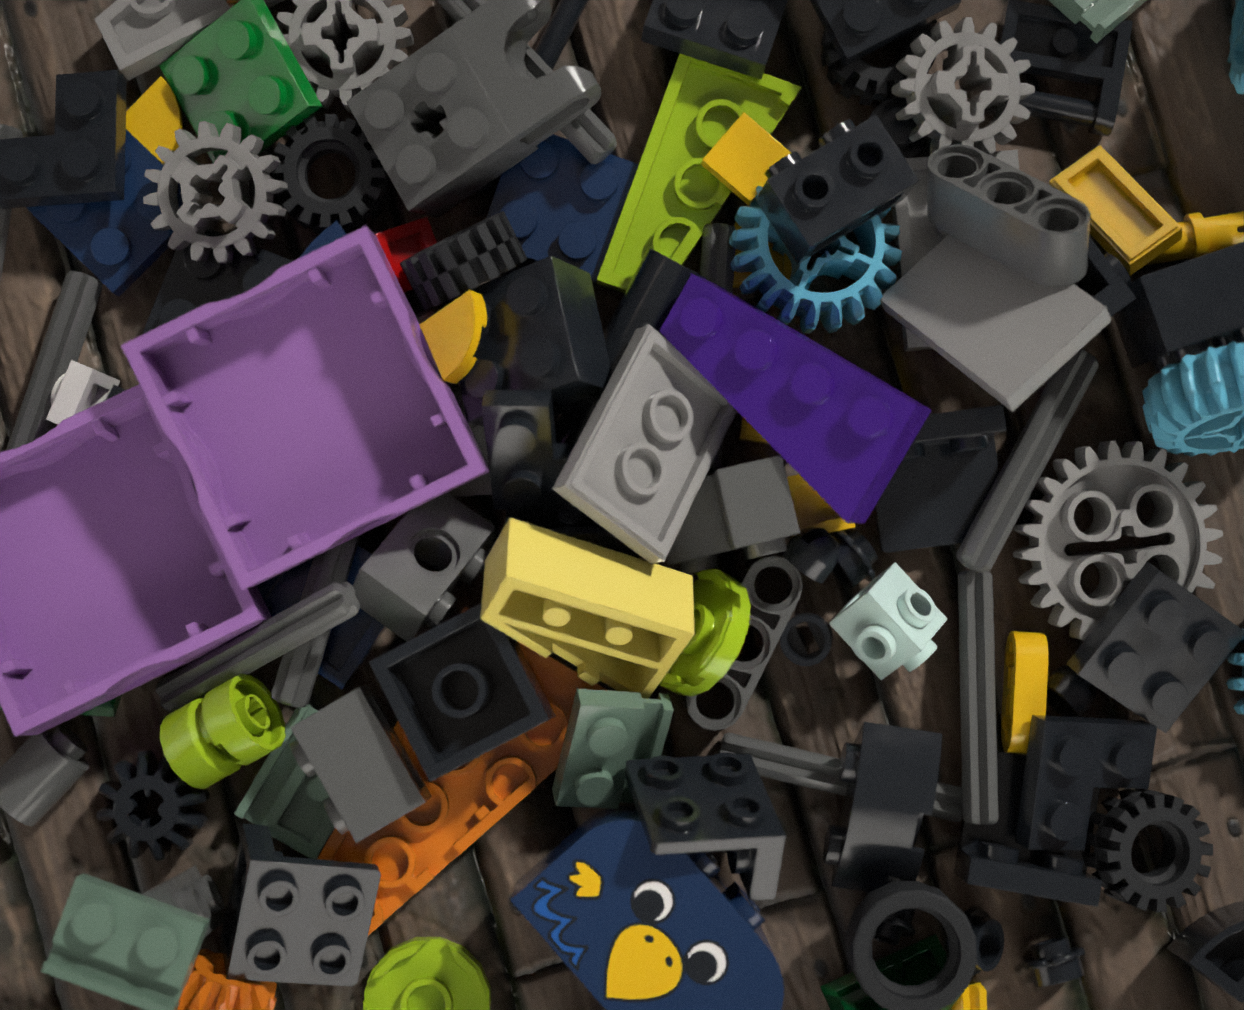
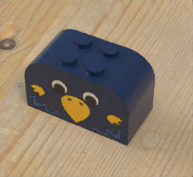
(649, 924)

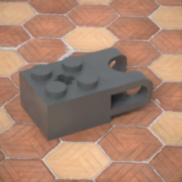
(489, 103)

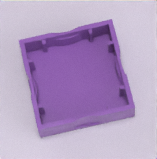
(306, 408)
(105, 566)

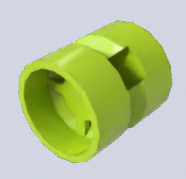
(222, 731)

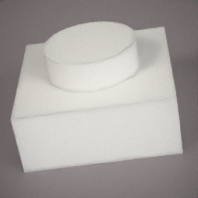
(78, 390)

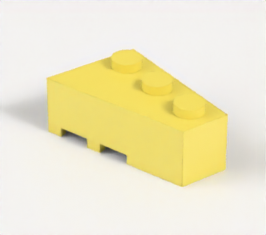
(588, 605)

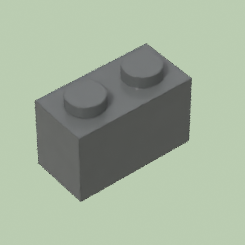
(358, 764)

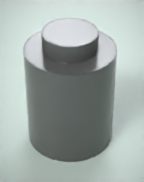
(41, 773)

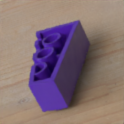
(806, 401)

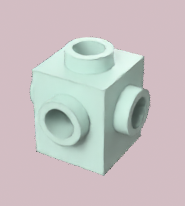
(890, 623)

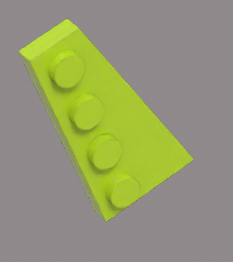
(671, 189)

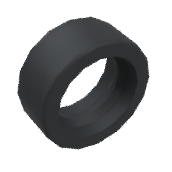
(947, 983)

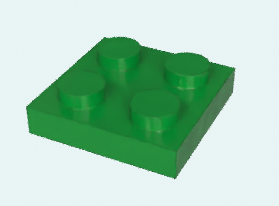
(241, 76)

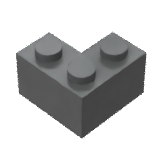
(736, 510)

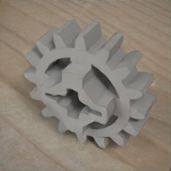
(368, 42)
(981, 68)
(197, 211)

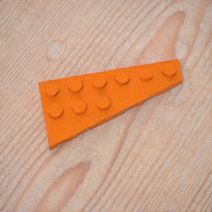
(463, 800)

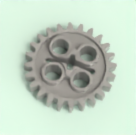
(1112, 487)

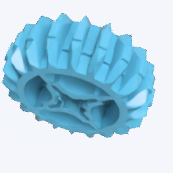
(838, 259)
(1198, 403)

